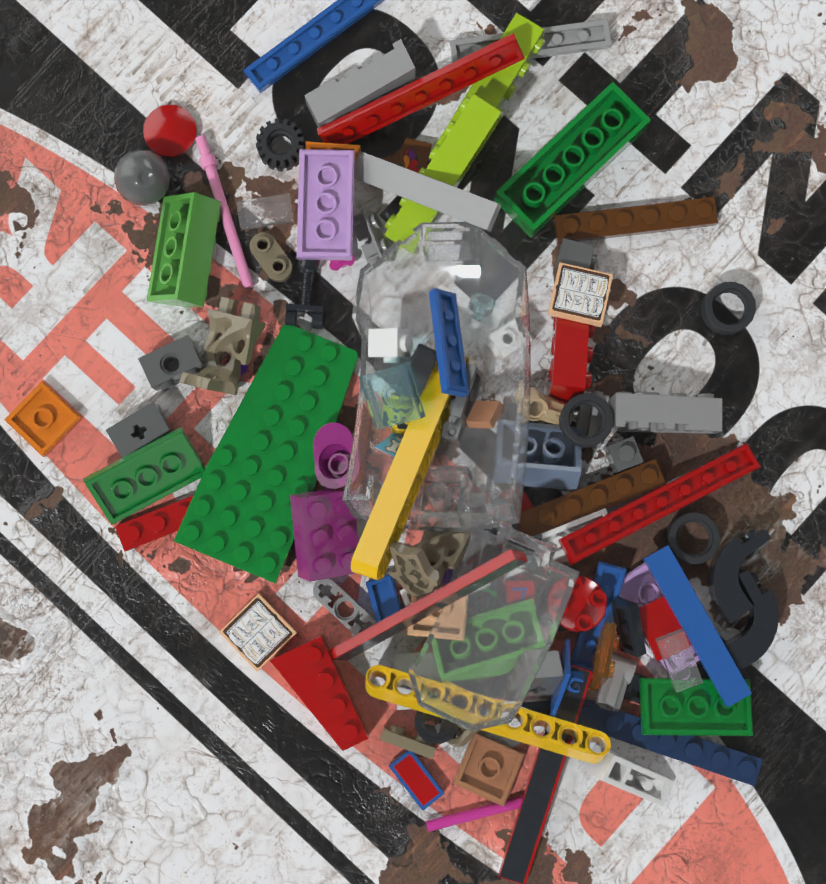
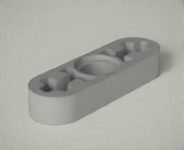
(346, 597)

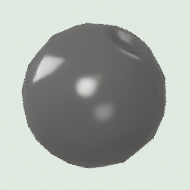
(142, 177)

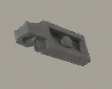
(461, 406)

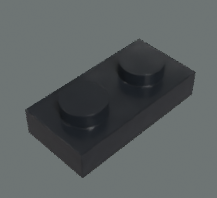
(629, 626)

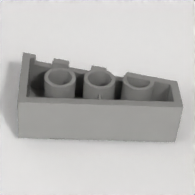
(361, 85)
(666, 413)

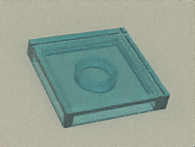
(392, 396)

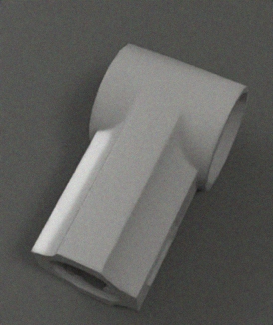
(613, 690)

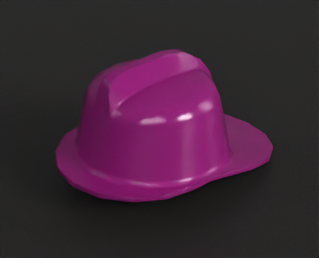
(332, 454)

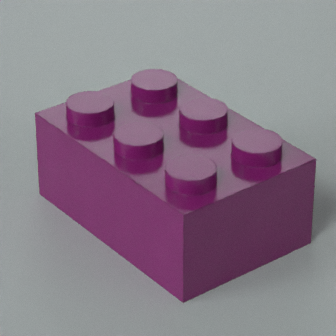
(323, 534)

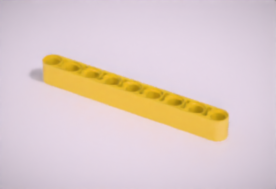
(403, 482)
(524, 733)

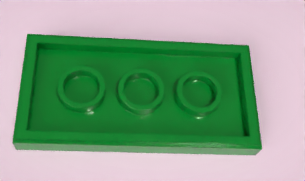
(145, 476)
(691, 711)

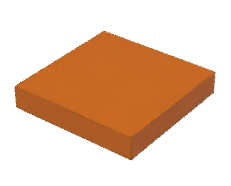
(43, 419)

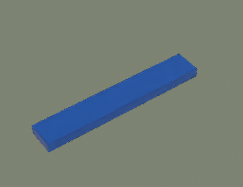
(307, 41)
(697, 626)

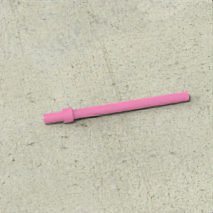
(209, 164)

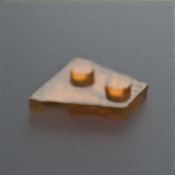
(603, 666)

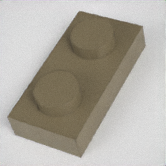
(396, 736)

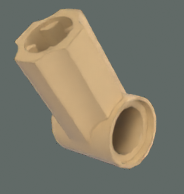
(545, 407)

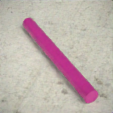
(472, 814)

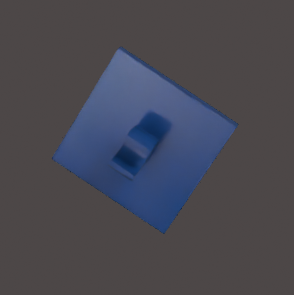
(567, 680)

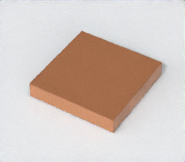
(488, 769)

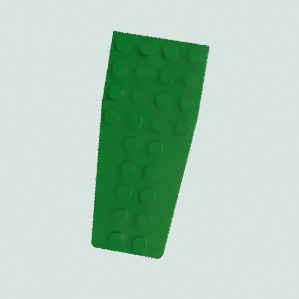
(268, 454)

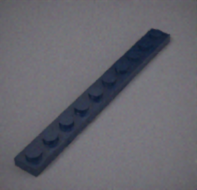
(687, 749)

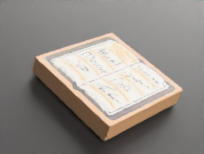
(580, 294)
(258, 632)

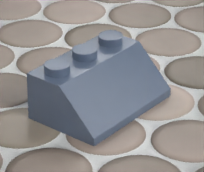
(551, 458)

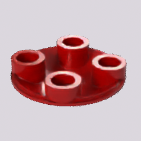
(170, 130)
(585, 606)

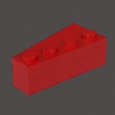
(570, 359)
(323, 690)

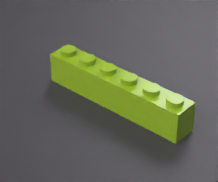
(501, 85)
(448, 162)

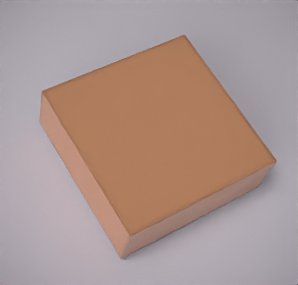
(484, 414)

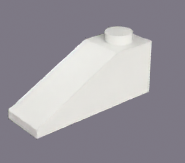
(630, 776)

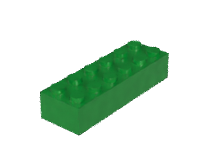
(572, 159)

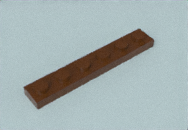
(636, 220)
(591, 499)

